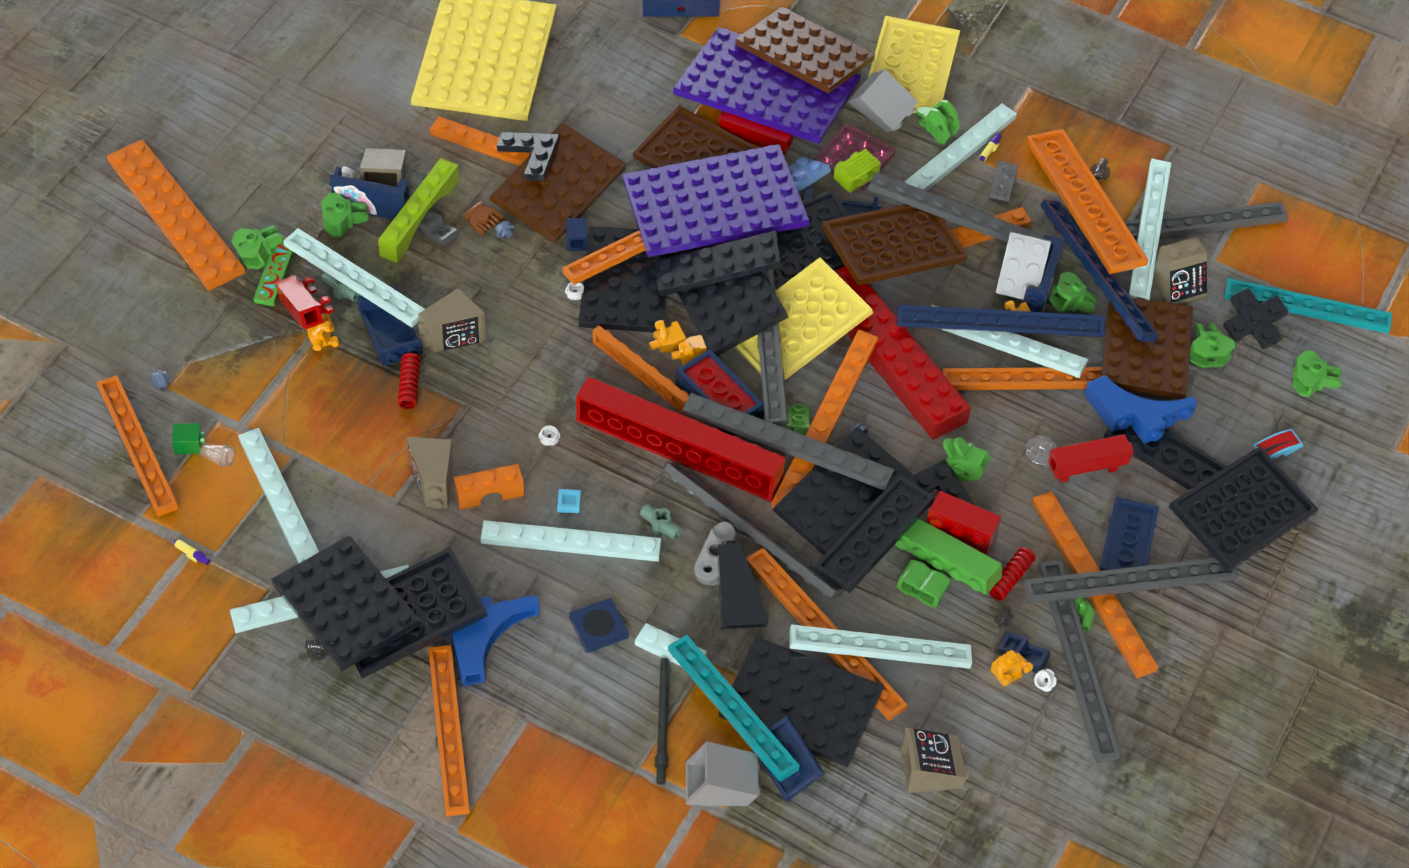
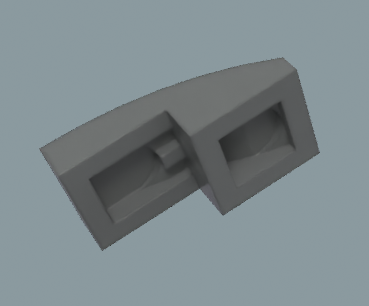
(436, 229)

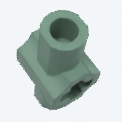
(339, 289)
(661, 521)

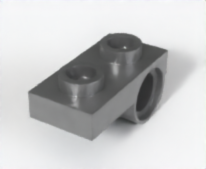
(1003, 182)

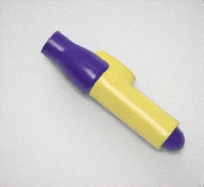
(991, 147)
(192, 553)

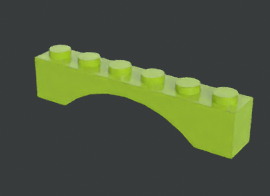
(399, 233)

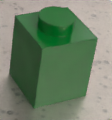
(187, 438)

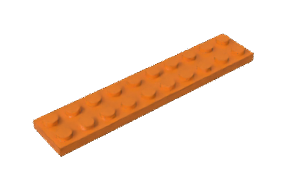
(1087, 201)
(176, 215)

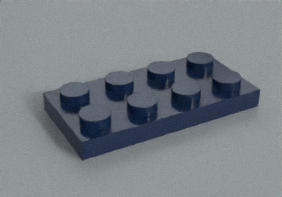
(1129, 535)

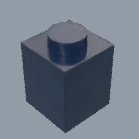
(576, 234)

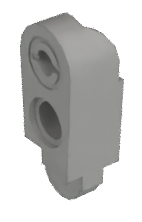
(721, 532)

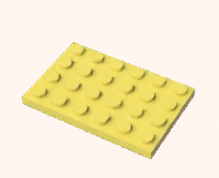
(917, 57)
(819, 314)

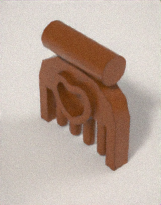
(480, 217)

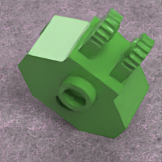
(938, 120)
(341, 214)
(255, 245)
(1072, 295)
(1210, 345)
(1314, 374)
(965, 458)

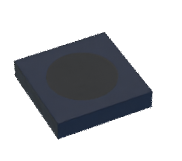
(598, 625)

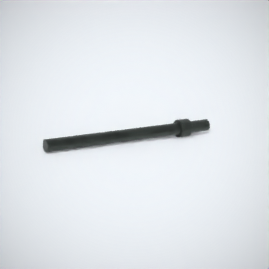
(661, 758)

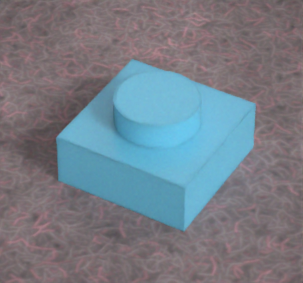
(569, 501)

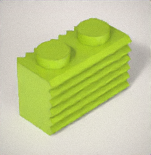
(856, 170)

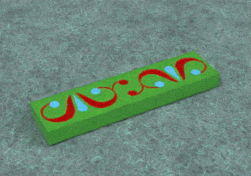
(275, 270)

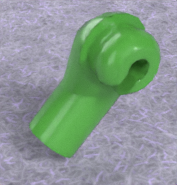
(1086, 612)

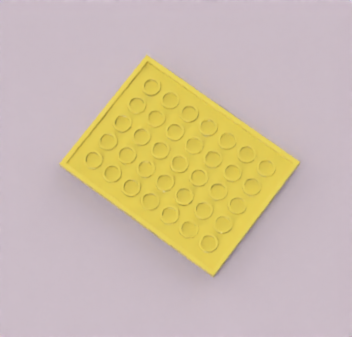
(485, 57)

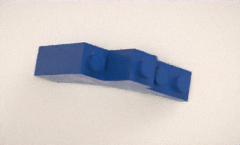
(1146, 416)
(475, 641)

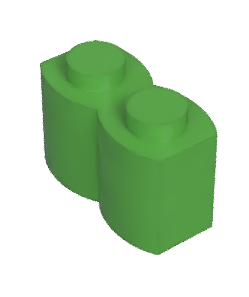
(923, 583)

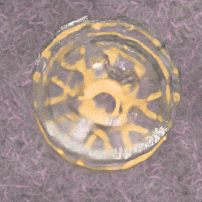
(1038, 451)

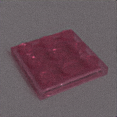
(851, 140)

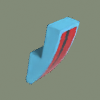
(1280, 443)

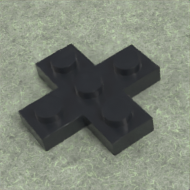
(1255, 318)

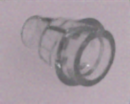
(219, 454)

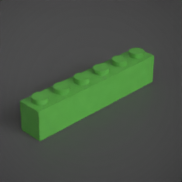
(951, 556)

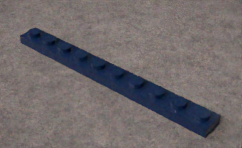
(1108, 283)
(1000, 321)

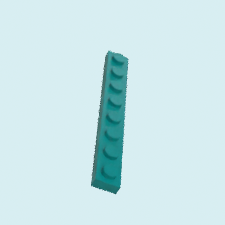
(1316, 306)
(733, 708)

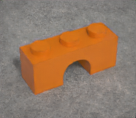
(473, 487)

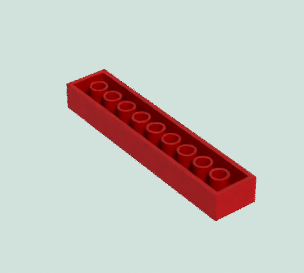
(908, 368)
(680, 439)

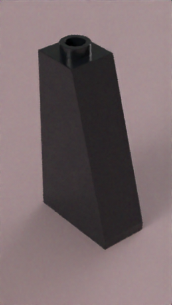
(738, 593)

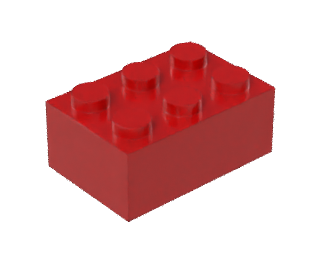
(964, 522)

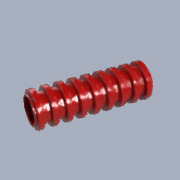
(409, 381)
(1012, 573)

